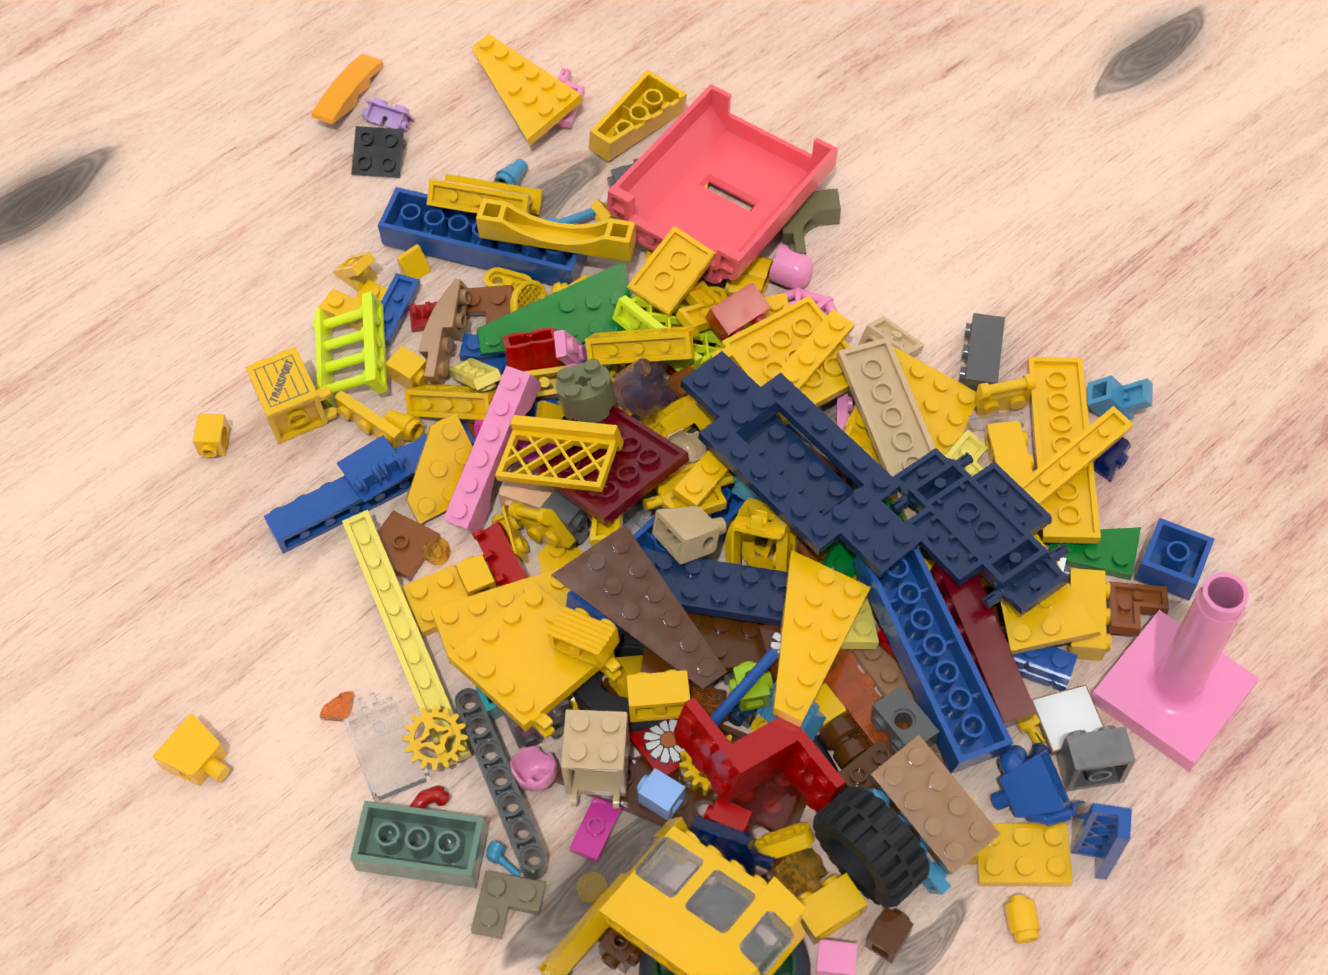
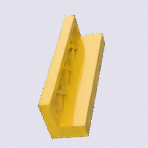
(651, 344)
(444, 400)

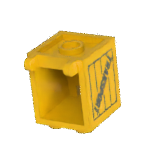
(289, 395)

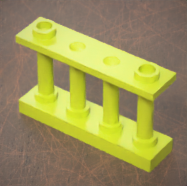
(373, 353)

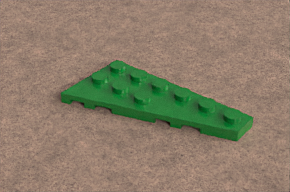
(577, 309)

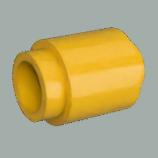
(1022, 919)

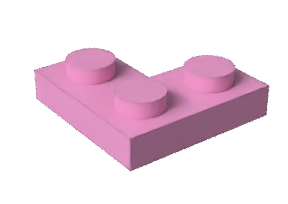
(569, 349)

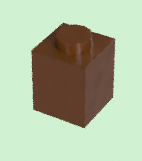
(889, 934)

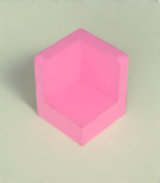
(836, 958)

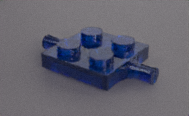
(731, 844)

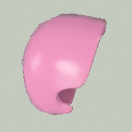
(533, 769)

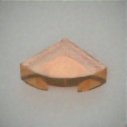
(338, 708)

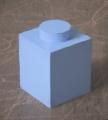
(661, 794)

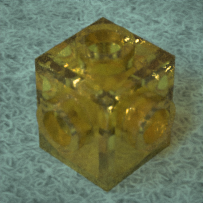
(801, 871)

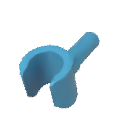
(494, 854)

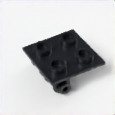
(378, 151)

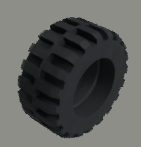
(871, 846)

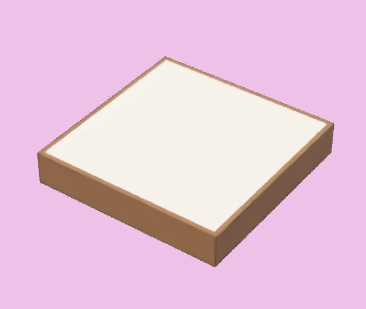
(1064, 713)

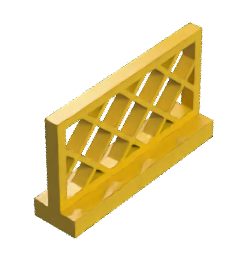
(565, 435)

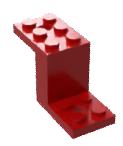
(756, 757)

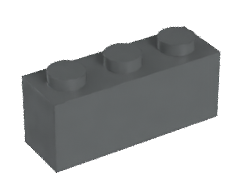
(982, 351)

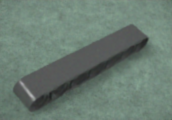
(501, 795)

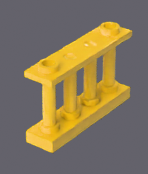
(467, 194)

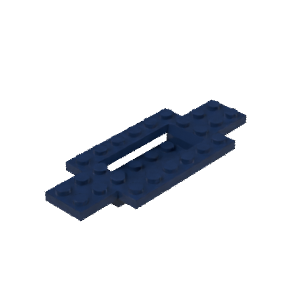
(790, 474)

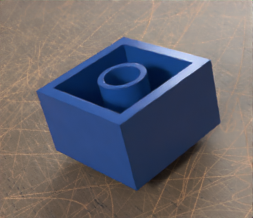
(1175, 558)

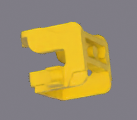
(752, 521)

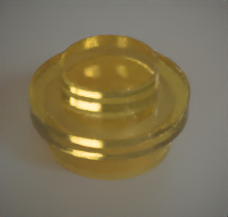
(436, 551)
(591, 887)

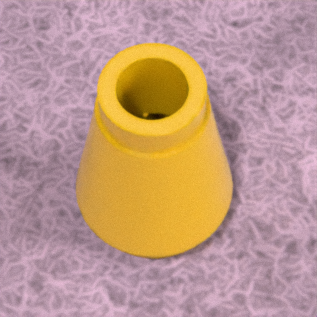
(410, 425)

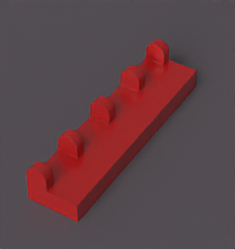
(500, 554)

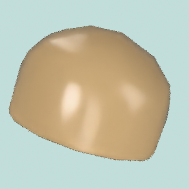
(689, 443)

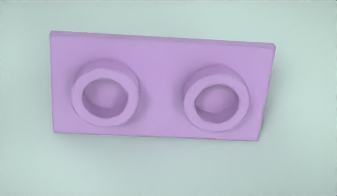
(378, 110)

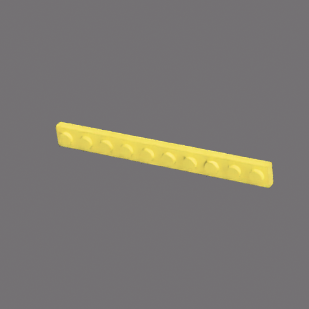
(400, 622)

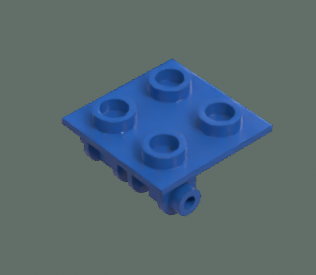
(374, 468)

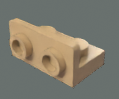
(899, 338)

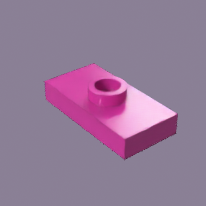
(595, 829)

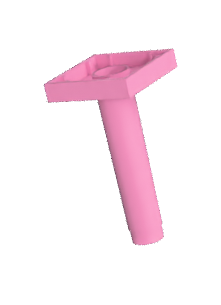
(1174, 678)

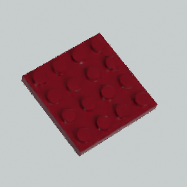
(635, 471)

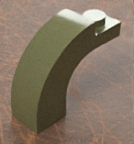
(818, 210)

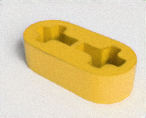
(786, 840)

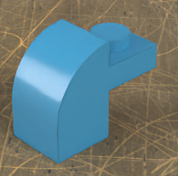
(1128, 398)

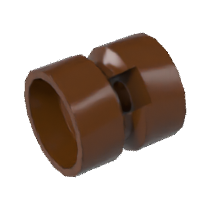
(844, 740)

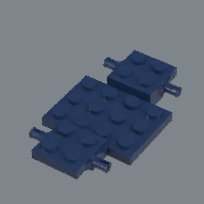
(981, 526)

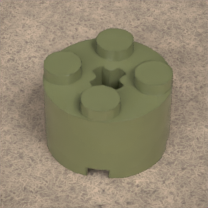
(585, 391)

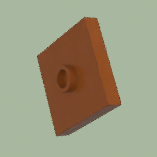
(405, 543)

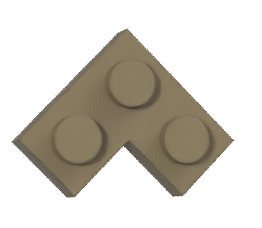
(501, 894)

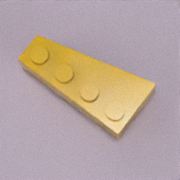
(638, 113)

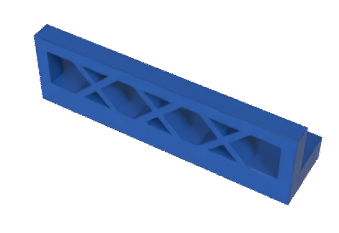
(1103, 836)

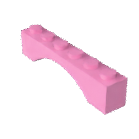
(473, 492)

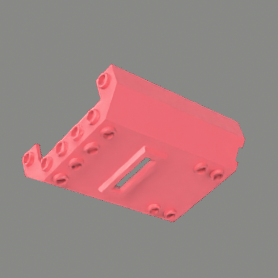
(724, 150)

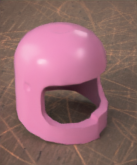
(790, 268)

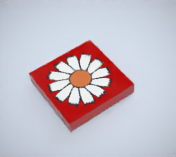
(659, 747)

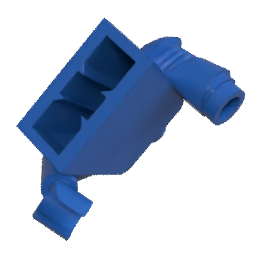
(1034, 789)

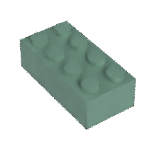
(419, 844)

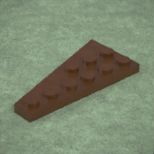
(632, 594)
(729, 639)

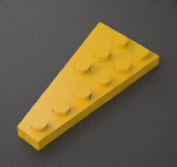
(815, 622)
(1050, 623)

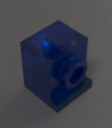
(1112, 459)

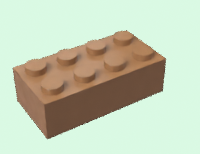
(934, 805)

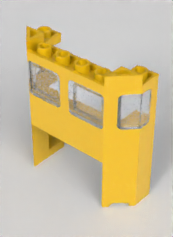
(690, 912)

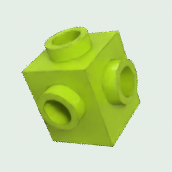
(759, 694)

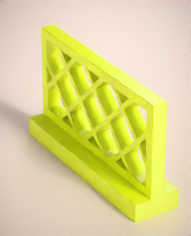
(632, 317)

